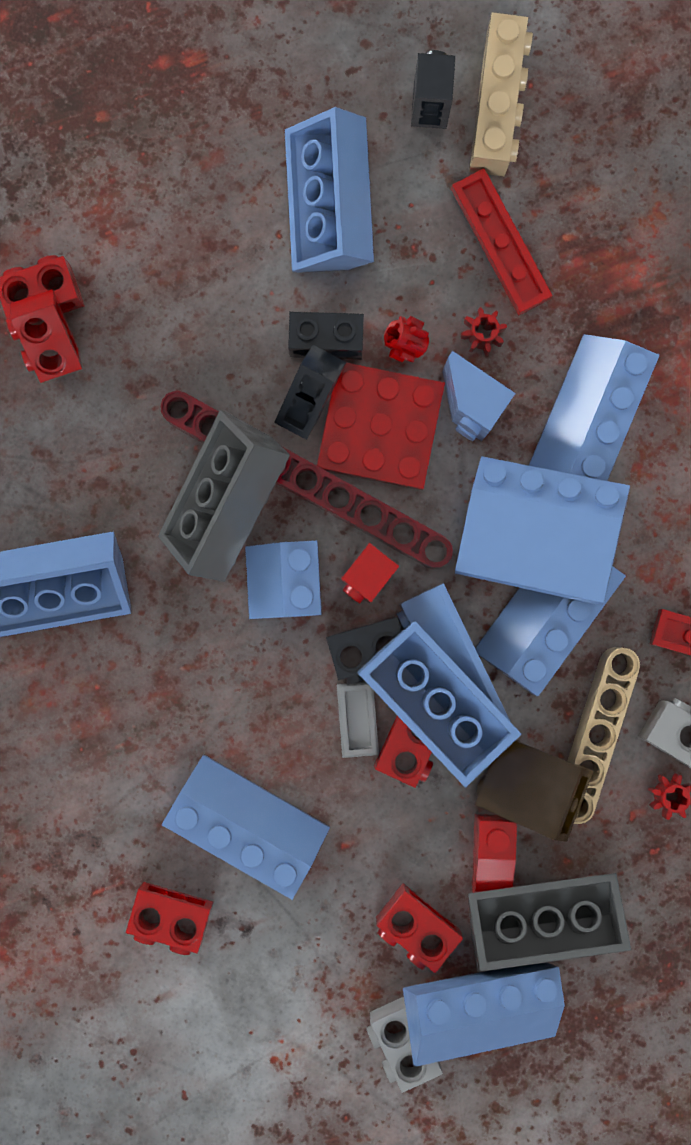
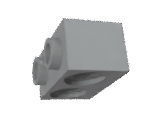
(397, 1047)

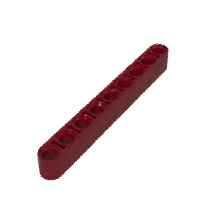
(200, 412)

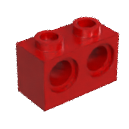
(37, 280)
(50, 335)
(368, 574)
(402, 740)
(171, 907)
(424, 922)

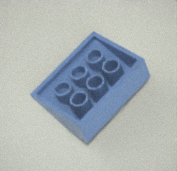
(542, 530)

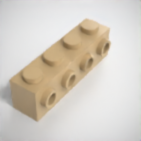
(498, 94)

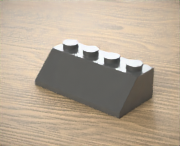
(222, 497)
(547, 922)

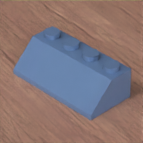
(329, 192)
(594, 407)
(62, 584)
(441, 621)
(538, 634)
(439, 703)
(246, 826)
(483, 1011)

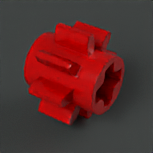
(406, 339)
(477, 339)
(673, 806)

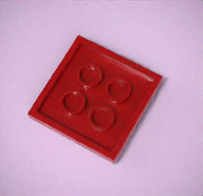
(381, 426)

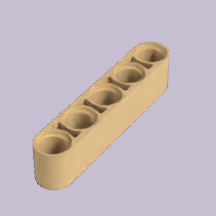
(609, 718)

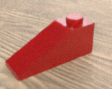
(493, 853)

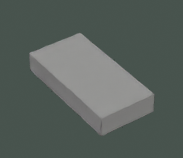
(357, 720)

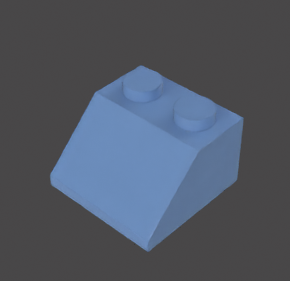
(473, 397)
(283, 580)

